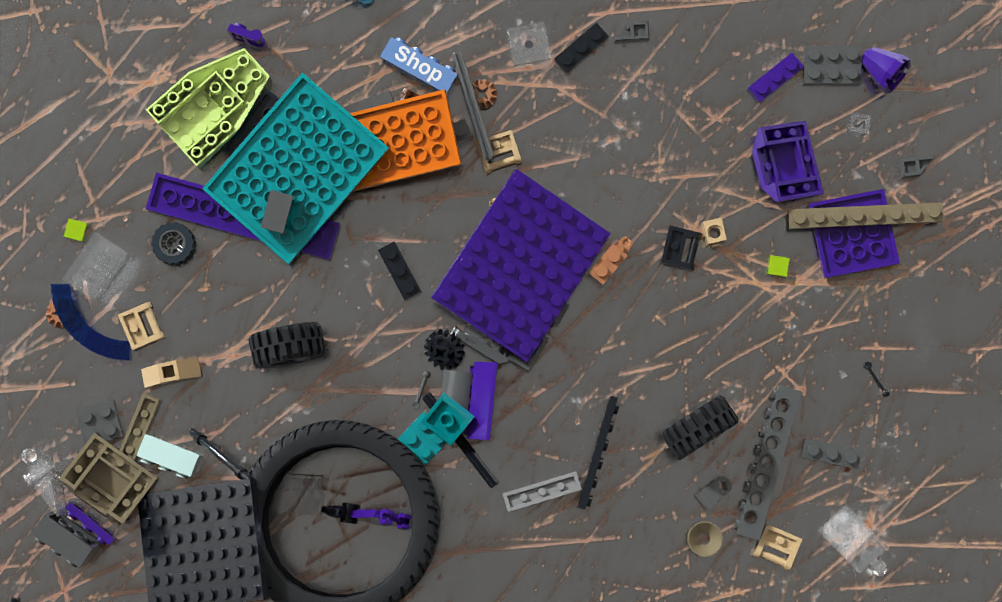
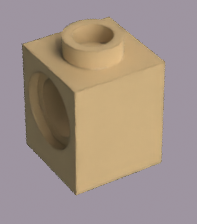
(714, 224)

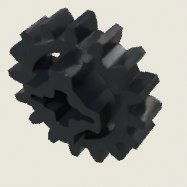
(437, 343)

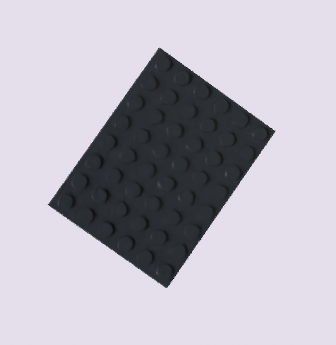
(203, 544)

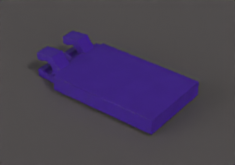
(383, 518)

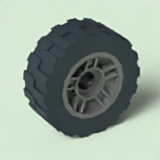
(169, 233)

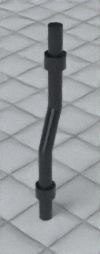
(239, 471)

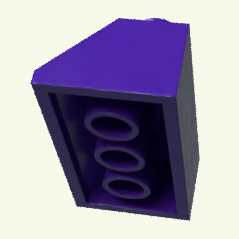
(481, 401)

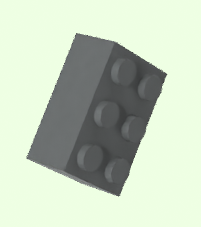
(66, 539)

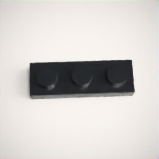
(581, 48)
(399, 271)

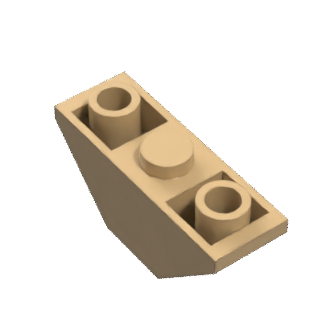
(171, 372)

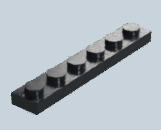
(596, 460)

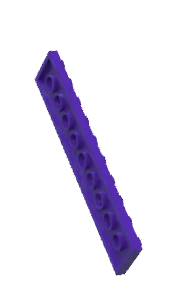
(191, 203)

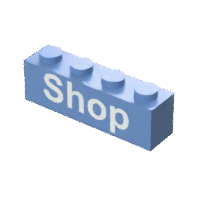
(417, 66)

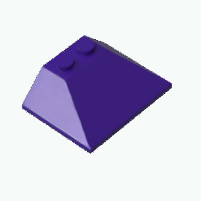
(786, 162)

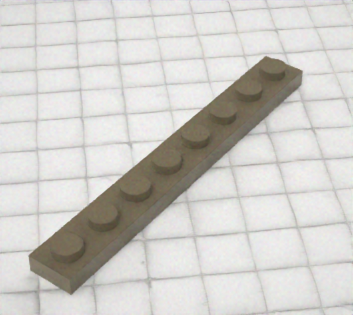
(865, 215)

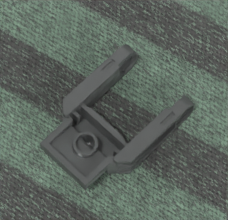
(500, 356)

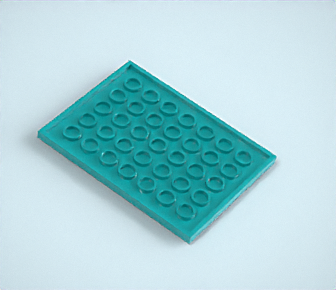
(302, 150)

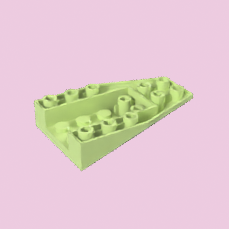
(210, 104)

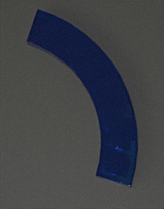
(81, 330)

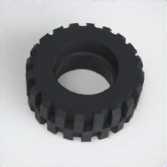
(287, 345)
(700, 427)

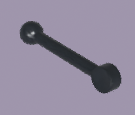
(868, 365)

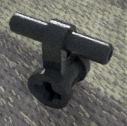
(341, 512)

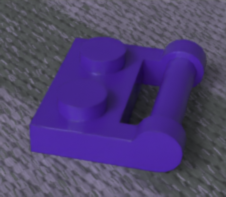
(240, 33)

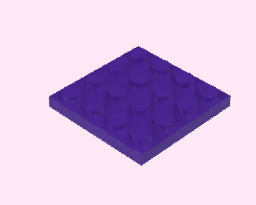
(855, 247)

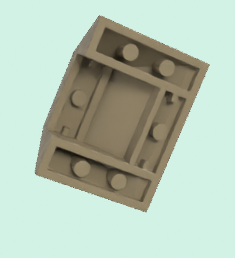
(107, 479)

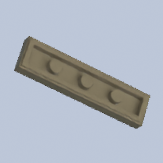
(139, 425)

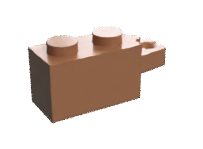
(610, 261)

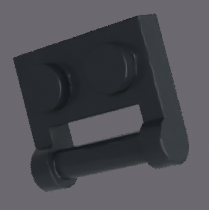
(675, 245)

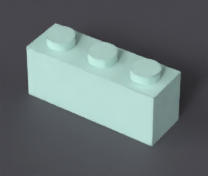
(168, 456)

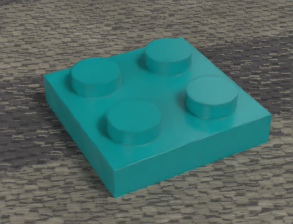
(447, 419)
(422, 440)

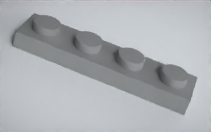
(542, 491)

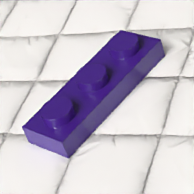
(775, 77)
(90, 524)

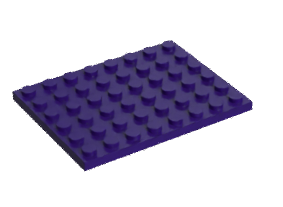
(520, 265)

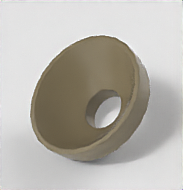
(714, 543)

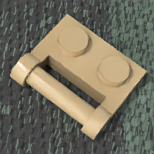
(500, 144)
(135, 328)
(778, 540)

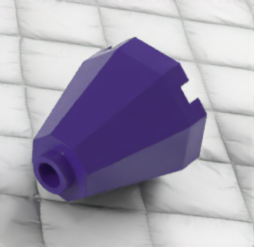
(885, 67)

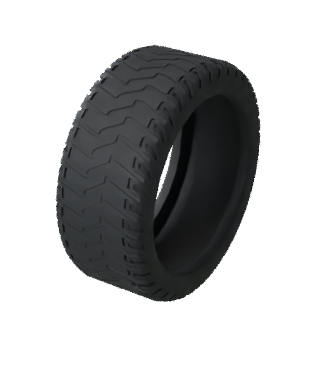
(422, 495)

